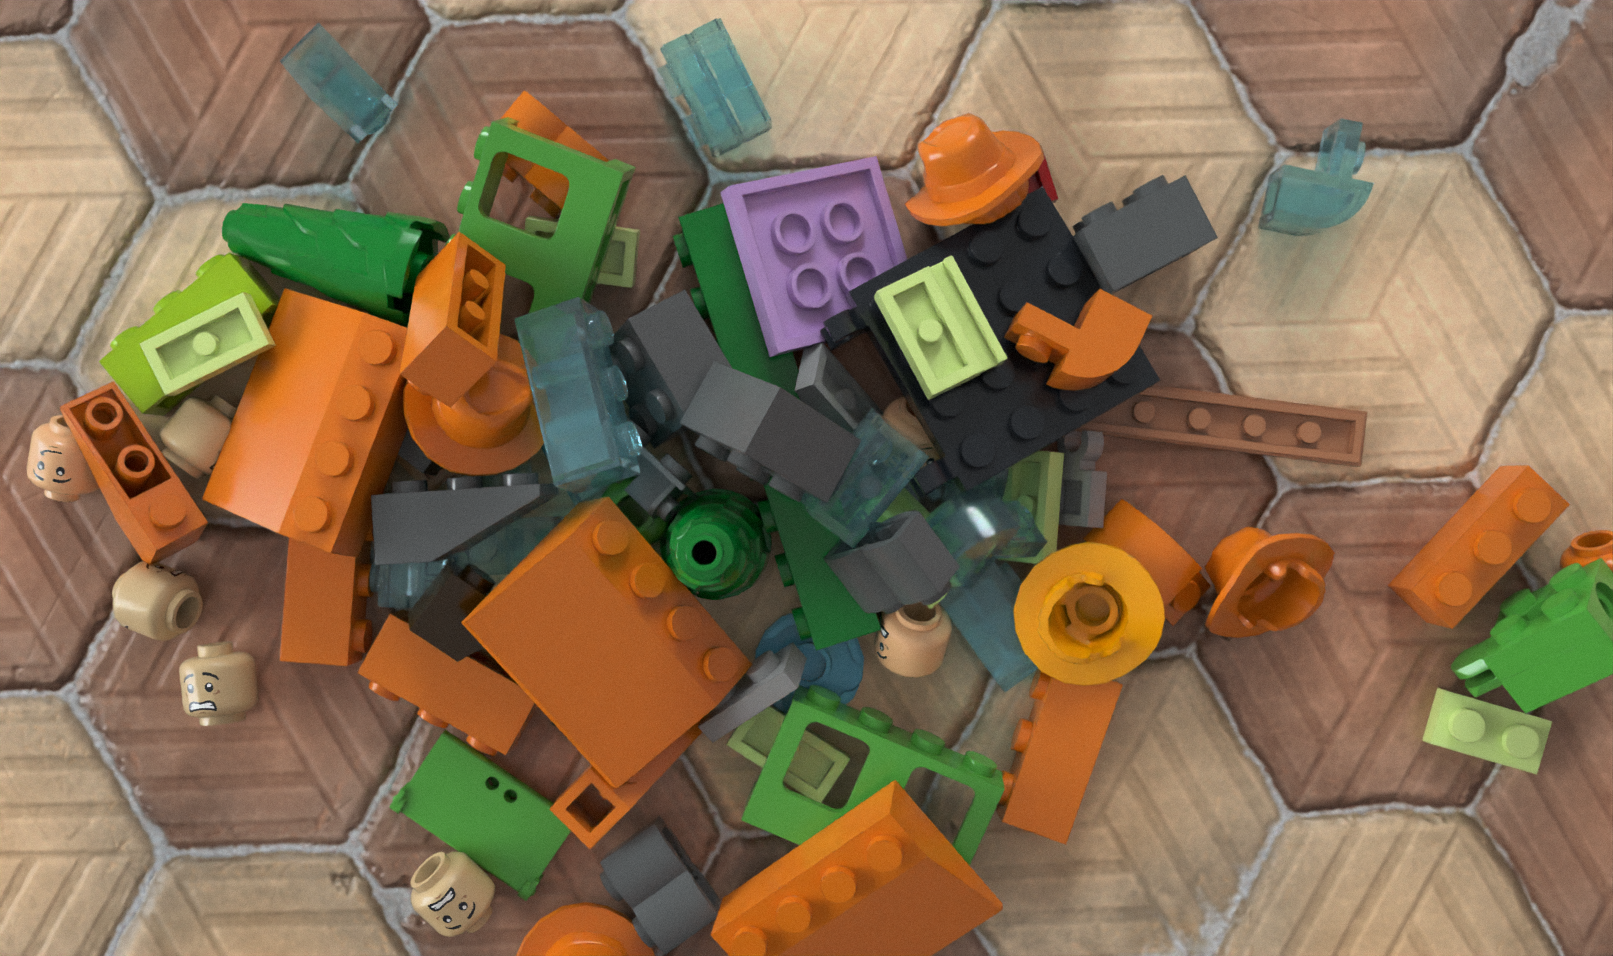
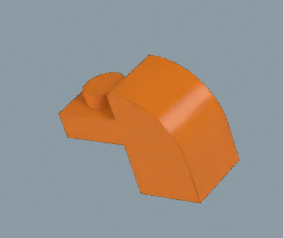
(1082, 353)
(1165, 560)

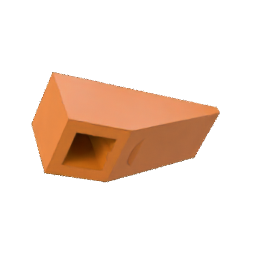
(133, 475)
(594, 806)

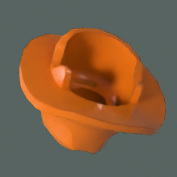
(973, 172)
(488, 427)
(1266, 581)
(584, 931)

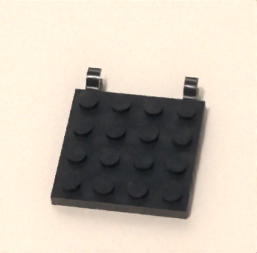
(1008, 408)

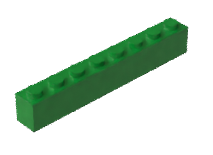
(827, 608)

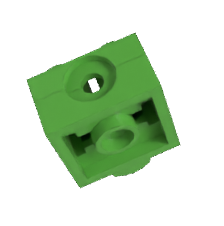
(1547, 639)

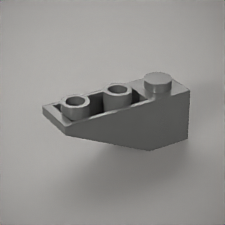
(442, 524)

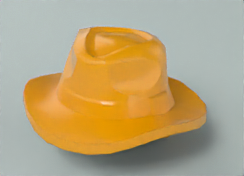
(1088, 614)

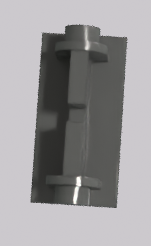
(659, 482)

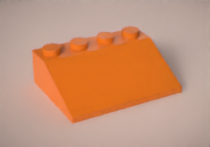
(316, 426)
(607, 640)
(859, 888)

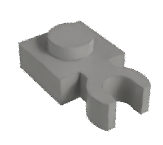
(1082, 486)

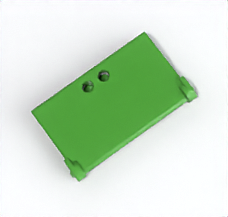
(462, 809)

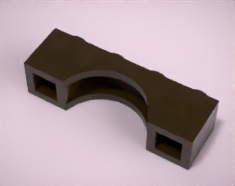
(446, 604)

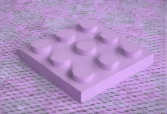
(809, 243)

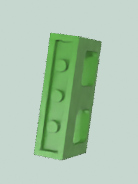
(574, 256)
(891, 757)

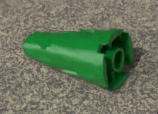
(341, 253)
(736, 532)

